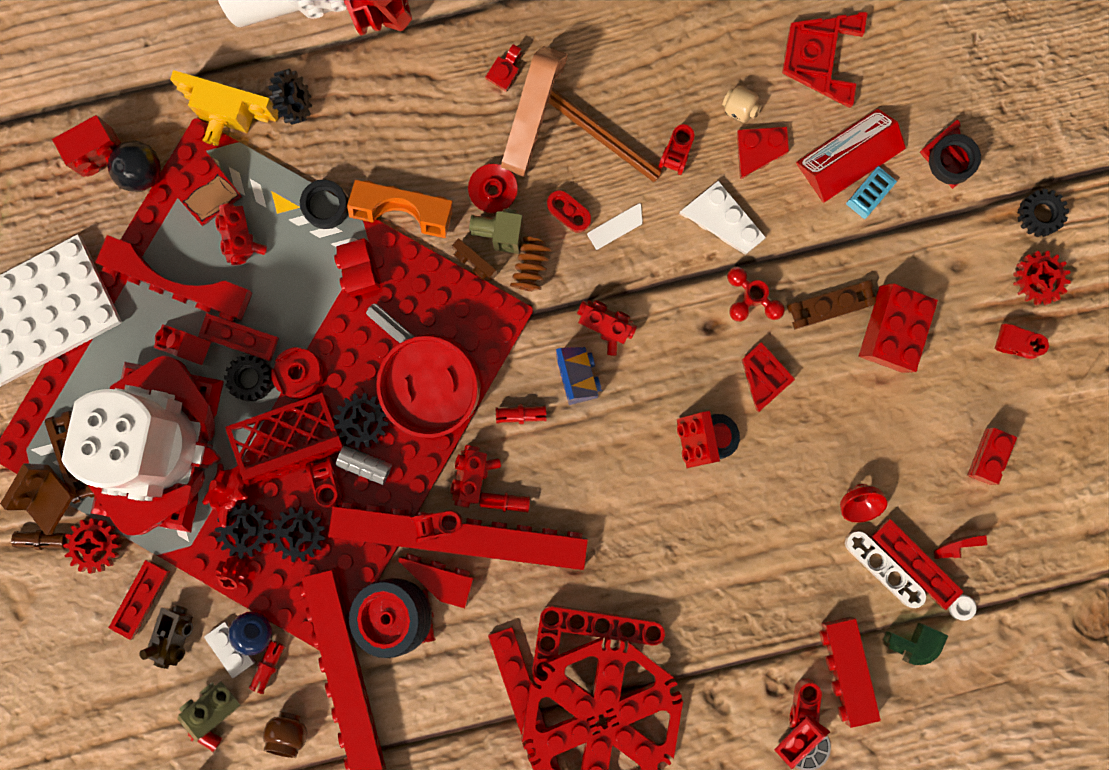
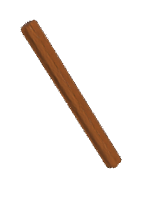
(604, 136)

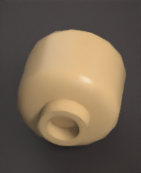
(741, 104)

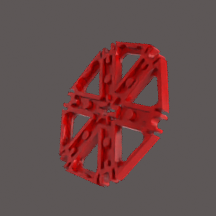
(604, 701)

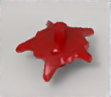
(225, 491)

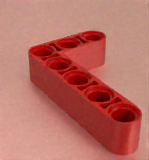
(588, 629)

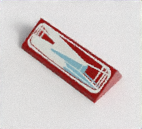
(852, 154)

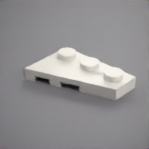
(724, 217)

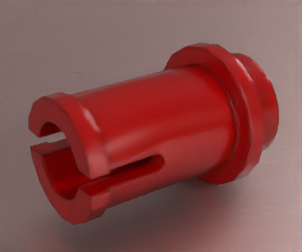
(210, 741)

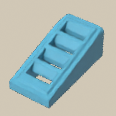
(858, 206)

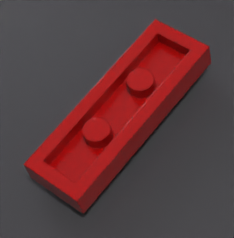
(238, 337)
(139, 599)

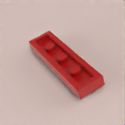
(916, 564)

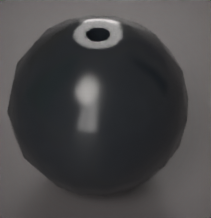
(134, 166)

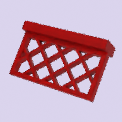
(285, 460)

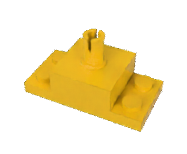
(222, 105)

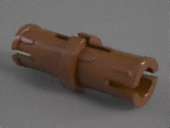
(38, 540)

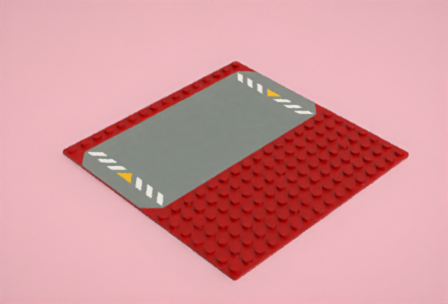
(305, 307)

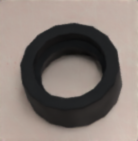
(968, 146)
(309, 192)

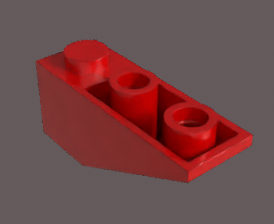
(444, 584)

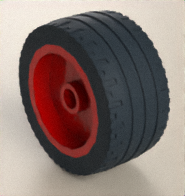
(390, 618)

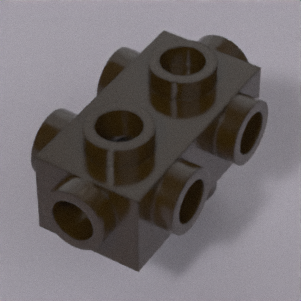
(168, 637)

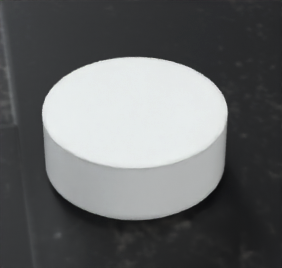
(963, 608)

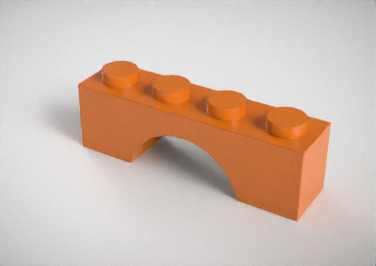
(372, 200)

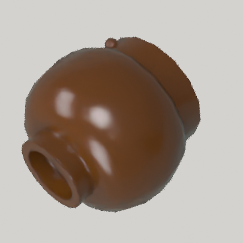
(284, 735)

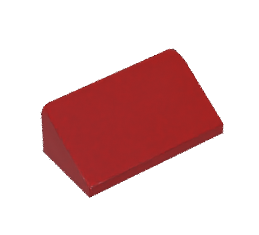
(801, 741)

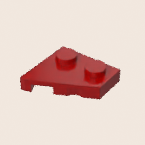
(760, 148)
(952, 157)
(765, 376)

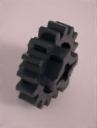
(290, 96)
(350, 423)
(300, 524)
(242, 540)

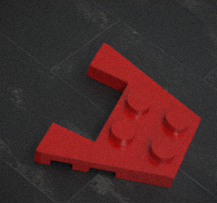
(812, 53)

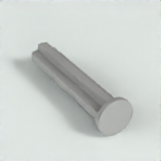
(388, 323)

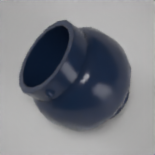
(250, 633)

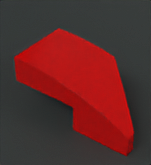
(953, 548)

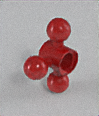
(740, 310)

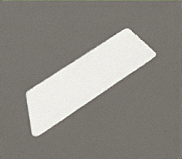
(616, 227)

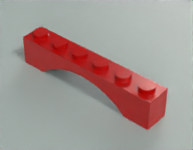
(126, 259)

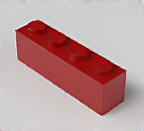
(850, 672)

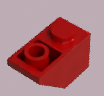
(181, 344)

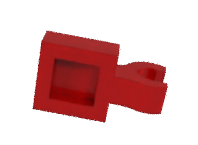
(504, 71)

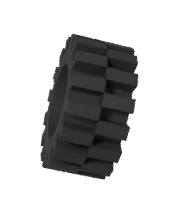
(1032, 223)
(235, 371)

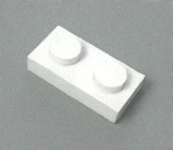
(232, 660)

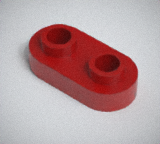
(569, 212)

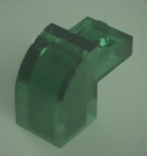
(922, 648)

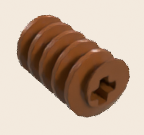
(530, 264)

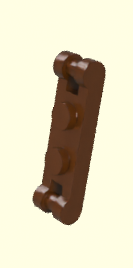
(832, 305)
(58, 442)

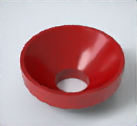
(864, 507)

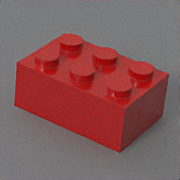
(898, 328)

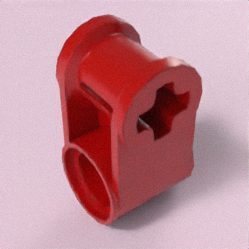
(677, 153)
(1017, 342)
(324, 480)
(434, 525)
(803, 706)

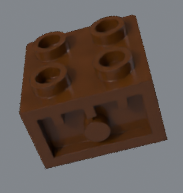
(40, 494)

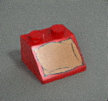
(203, 188)

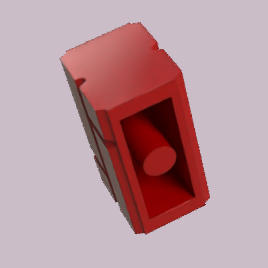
(992, 456)

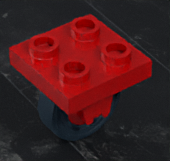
(707, 438)

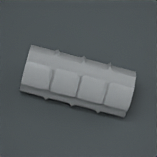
(363, 464)

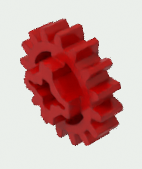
(1041, 268)
(91, 556)

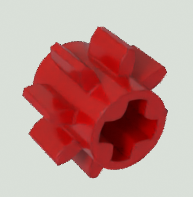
(232, 573)

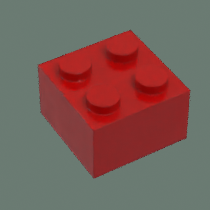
(87, 146)

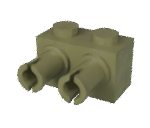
(504, 228)
(208, 710)

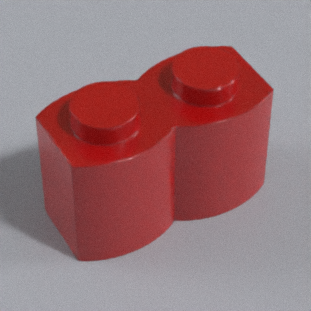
(357, 268)

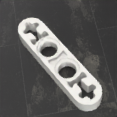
(885, 569)

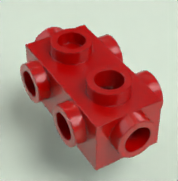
(236, 241)
(611, 325)
(471, 471)

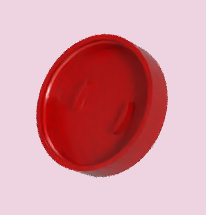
(428, 385)

